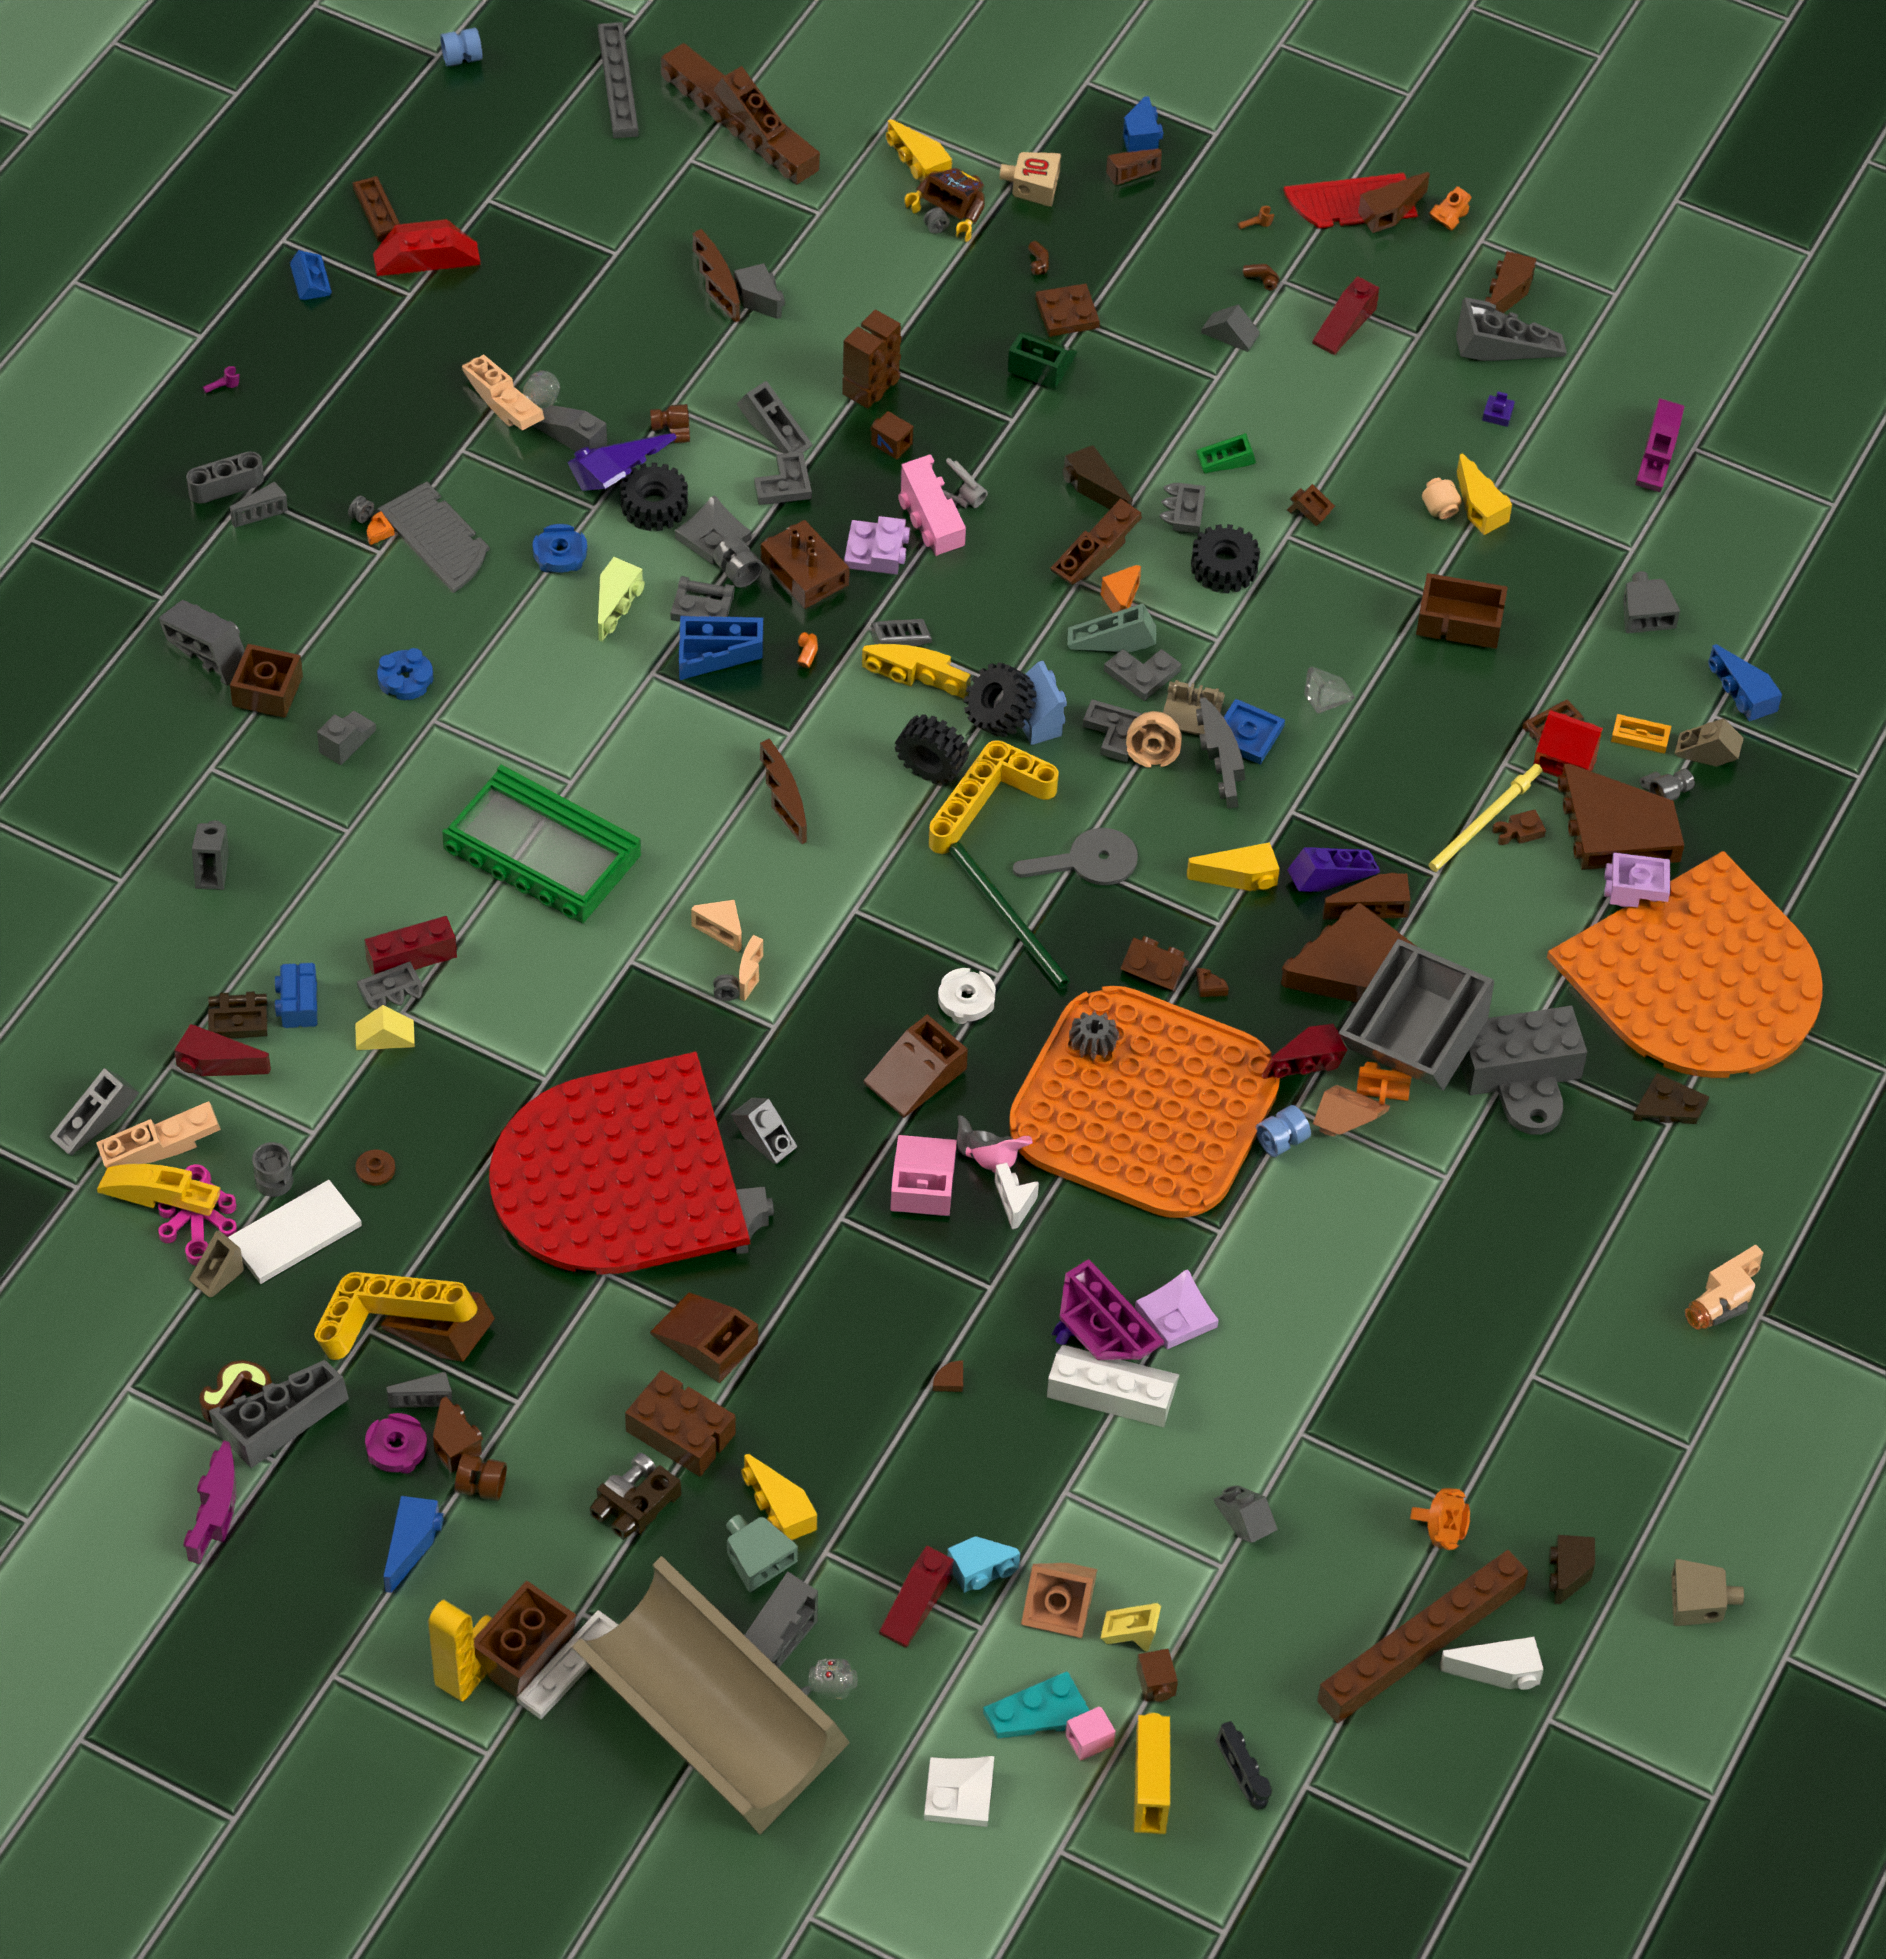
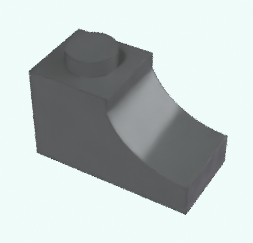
(343, 736)
(755, 1210)

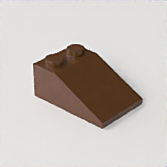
(440, 1337)

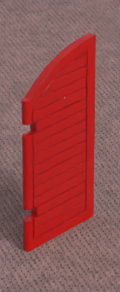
(1337, 200)

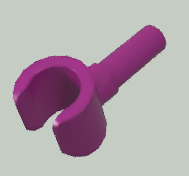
(229, 380)

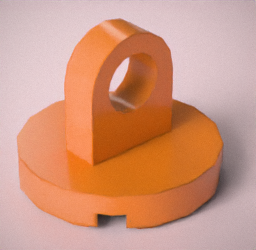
(1446, 1518)

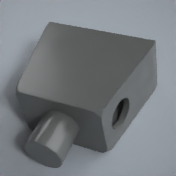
(1649, 605)
(209, 842)

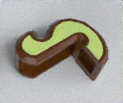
(231, 1384)

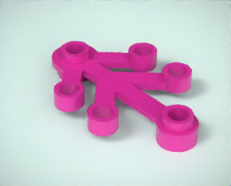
(197, 1245)

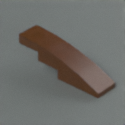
(719, 280)
(784, 791)

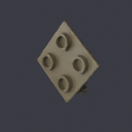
(1184, 701)

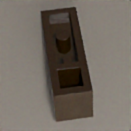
(1094, 478)

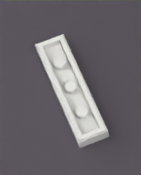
(562, 1670)

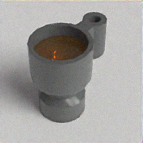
(1668, 785)

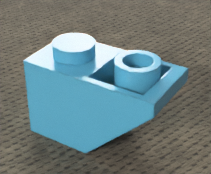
(981, 1561)

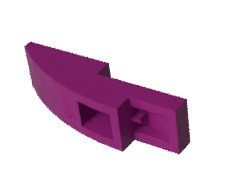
(1660, 445)
(217, 1504)

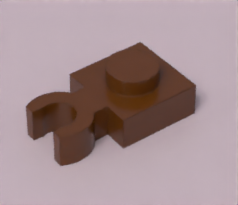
(1522, 826)

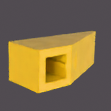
(917, 150)
(1482, 500)
(782, 1500)

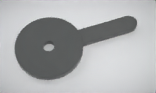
(1085, 858)

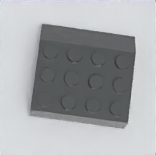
(1419, 1014)

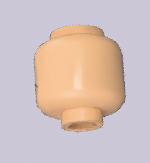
(1441, 498)

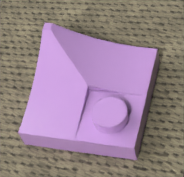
(1177, 1311)

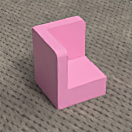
(1090, 1733)

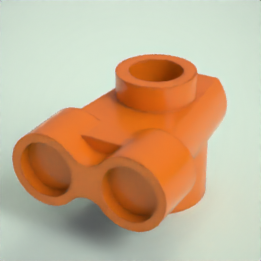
(1452, 208)

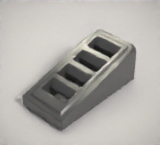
(259, 505)
(881, 629)
(420, 1392)

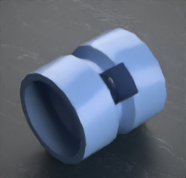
(461, 46)
(1285, 1129)

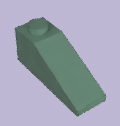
(1125, 629)

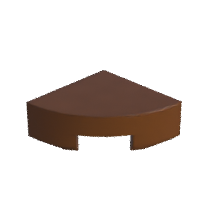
(1210, 984)
(949, 1377)

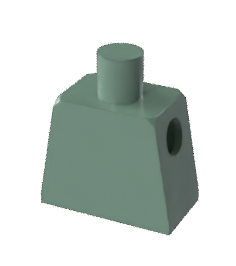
(759, 1550)

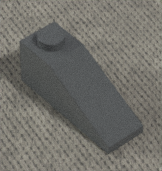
(773, 420)
(573, 427)
(94, 1111)

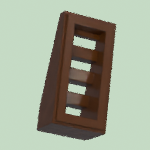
(1125, 167)

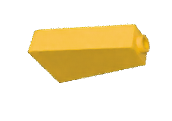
(1152, 1774)

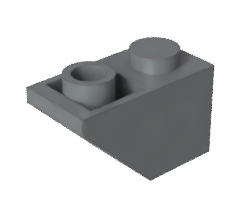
(758, 290)
(764, 1128)
(1246, 1513)

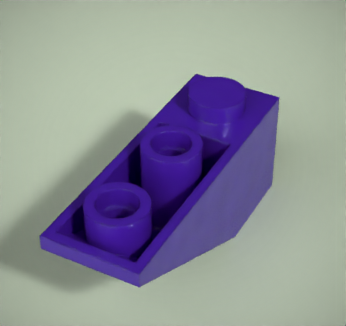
(1329, 867)

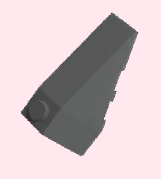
(1496, 336)

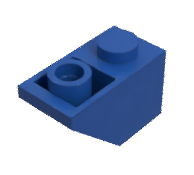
(1141, 127)

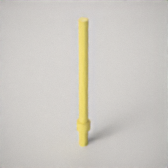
(1518, 786)

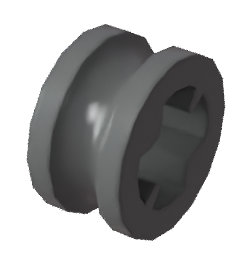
(936, 220)
(361, 509)
(726, 987)

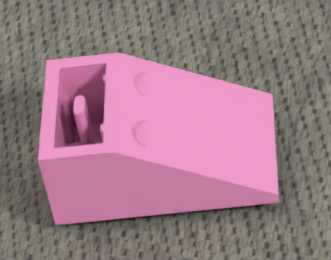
(923, 1175)

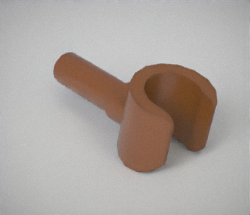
(1262, 219)

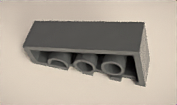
(280, 1412)

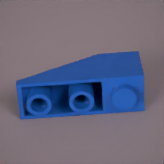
(1749, 686)

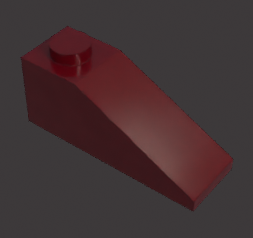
(1347, 315)
(217, 1055)
(917, 1596)

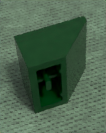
(1039, 359)

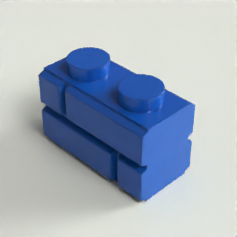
(298, 995)

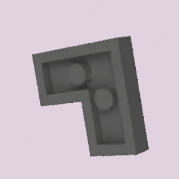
(789, 485)
(1142, 678)
(1114, 722)

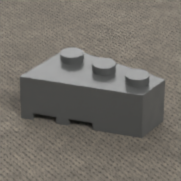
(205, 636)

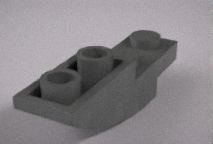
(1223, 748)

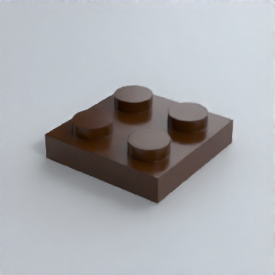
(1067, 310)

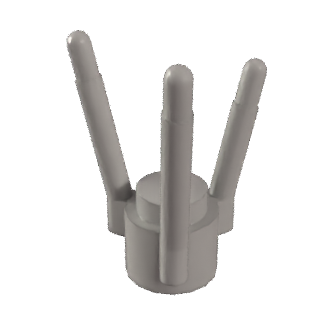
(971, 491)

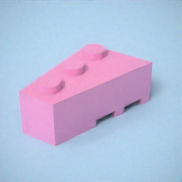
(929, 508)

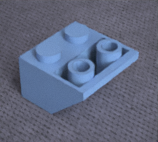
(1049, 708)

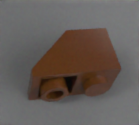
(454, 1435)

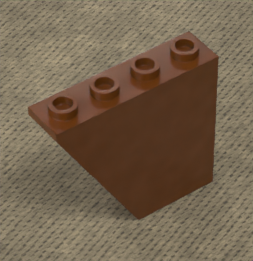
(1617, 819)
(1343, 956)

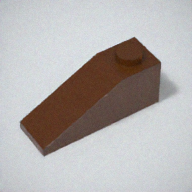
(1383, 895)

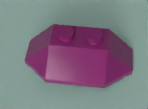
(1103, 1317)

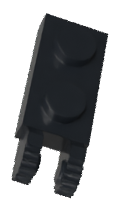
(1243, 1767)

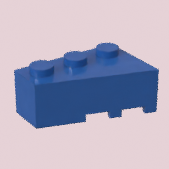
(718, 643)

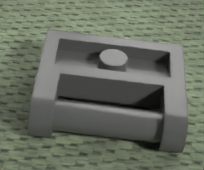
(700, 606)

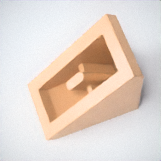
(719, 922)

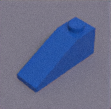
(411, 1538)

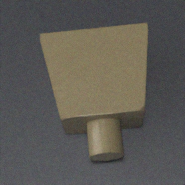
(1701, 1593)

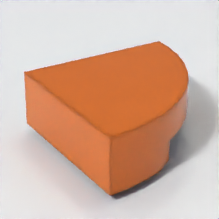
(379, 528)

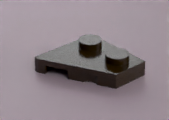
(1671, 1102)

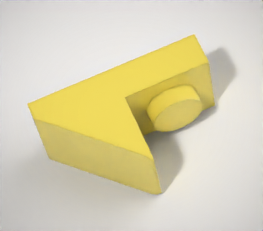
(1131, 1624)

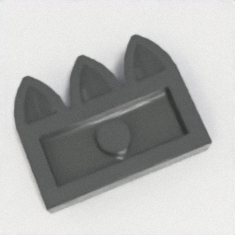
(1184, 506)
(390, 986)

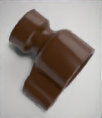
(674, 418)

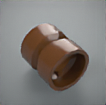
(491, 1478)

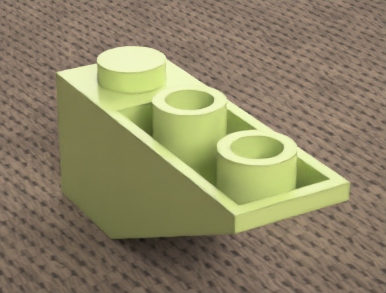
(618, 588)

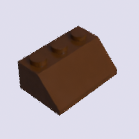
(523, 1638)

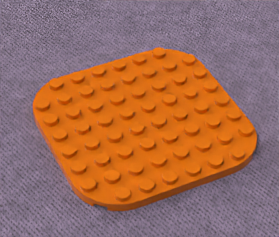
(1154, 1118)

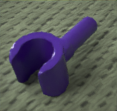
(1062, 1332)

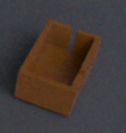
(871, 359)
(1461, 610)
(680, 1423)

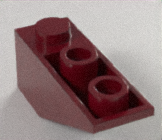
(1311, 1051)

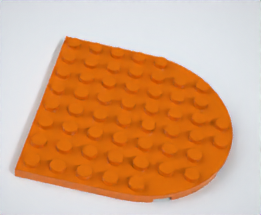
(1700, 980)

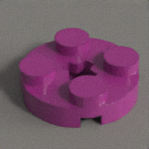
(401, 1458)

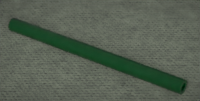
(1009, 915)

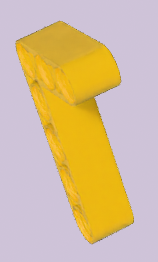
(994, 764)
(387, 1295)
(453, 1650)

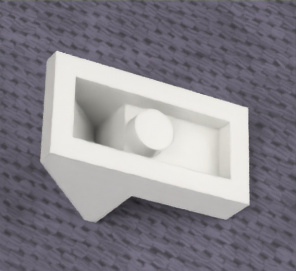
(1015, 1198)

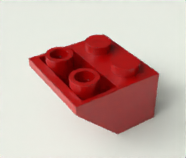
(1567, 742)

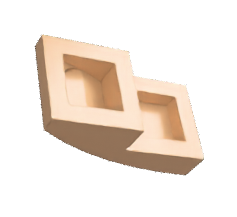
(749, 967)

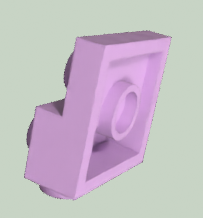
(877, 545)
(1636, 878)

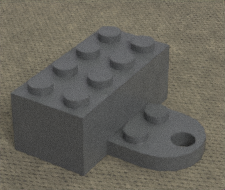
(1524, 1061)

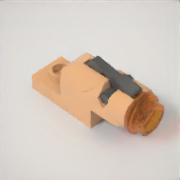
(1727, 1291)

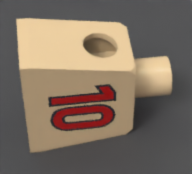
(1034, 176)

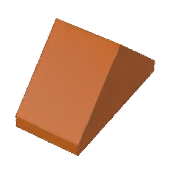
(1120, 588)

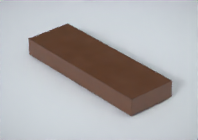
(376, 206)

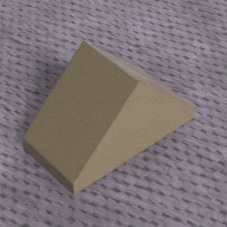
(217, 1265)

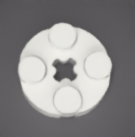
(962, 1008)

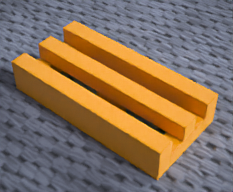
(1639, 737)

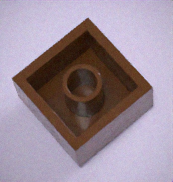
(266, 680)

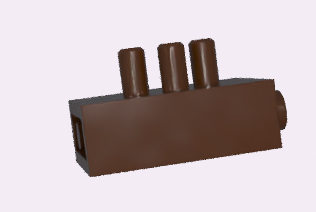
(804, 564)

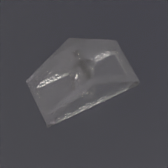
(1326, 690)

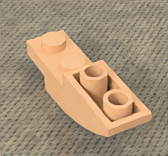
(500, 394)
(156, 1142)

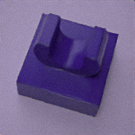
(1498, 409)

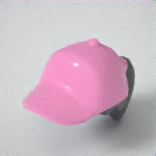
(988, 1148)

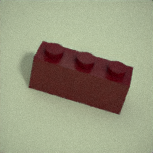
(419, 944)

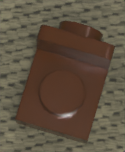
(1311, 504)

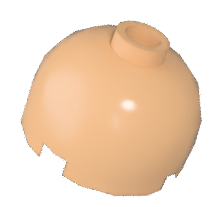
(1153, 739)

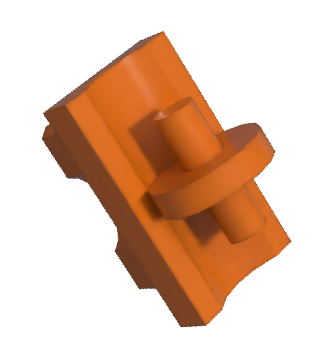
(1383, 1083)

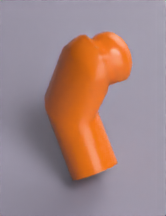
(810, 645)

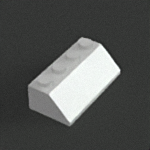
(1112, 1386)

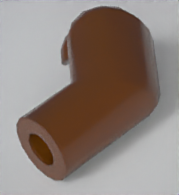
(1042, 257)
(1264, 272)

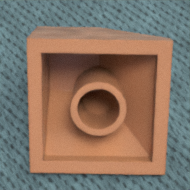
(1345, 1110)
(1059, 1597)

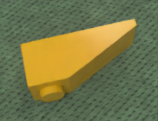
(1239, 868)

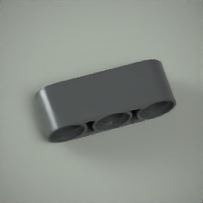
(225, 477)

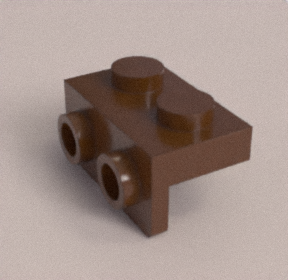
(1153, 963)

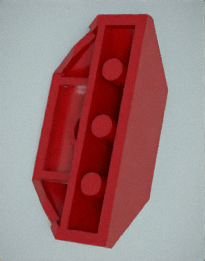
(425, 248)

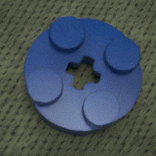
(560, 561)
(402, 661)

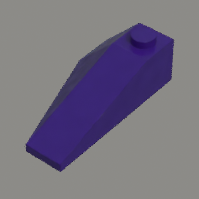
(608, 464)

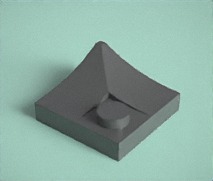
(709, 528)

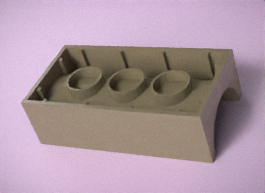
(715, 1699)

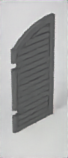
(437, 535)

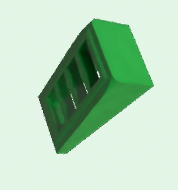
(1224, 447)

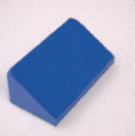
(310, 275)

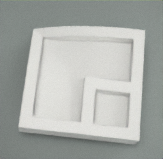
(959, 1790)

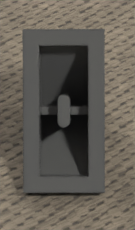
(1232, 327)

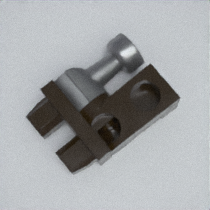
(635, 1505)

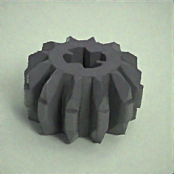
(1093, 1035)

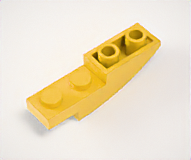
(909, 663)
(159, 1183)

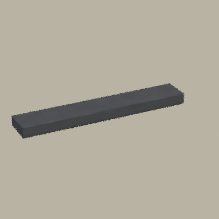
(618, 80)

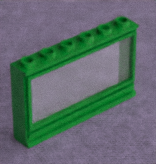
(542, 844)

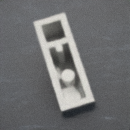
(1501, 1663)

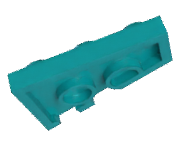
(1036, 1708)

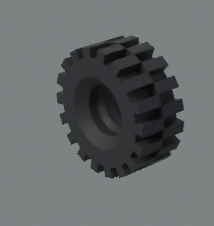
(650, 482)
(1225, 573)
(1014, 703)
(931, 749)

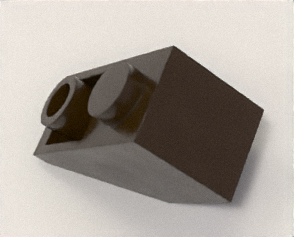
(1573, 1565)

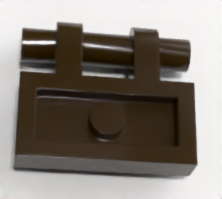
(238, 1021)

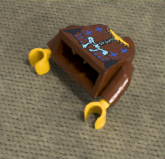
(954, 193)

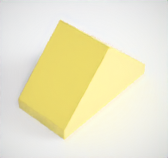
(384, 1030)

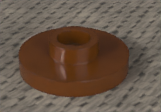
(375, 1167)

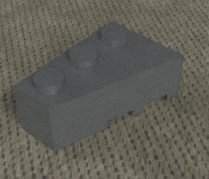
(784, 1619)

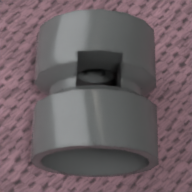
(737, 561)
(272, 1169)

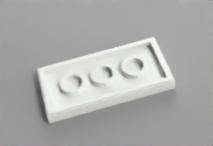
(295, 1231)

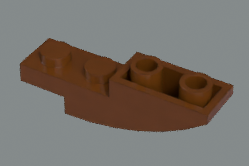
(1098, 545)

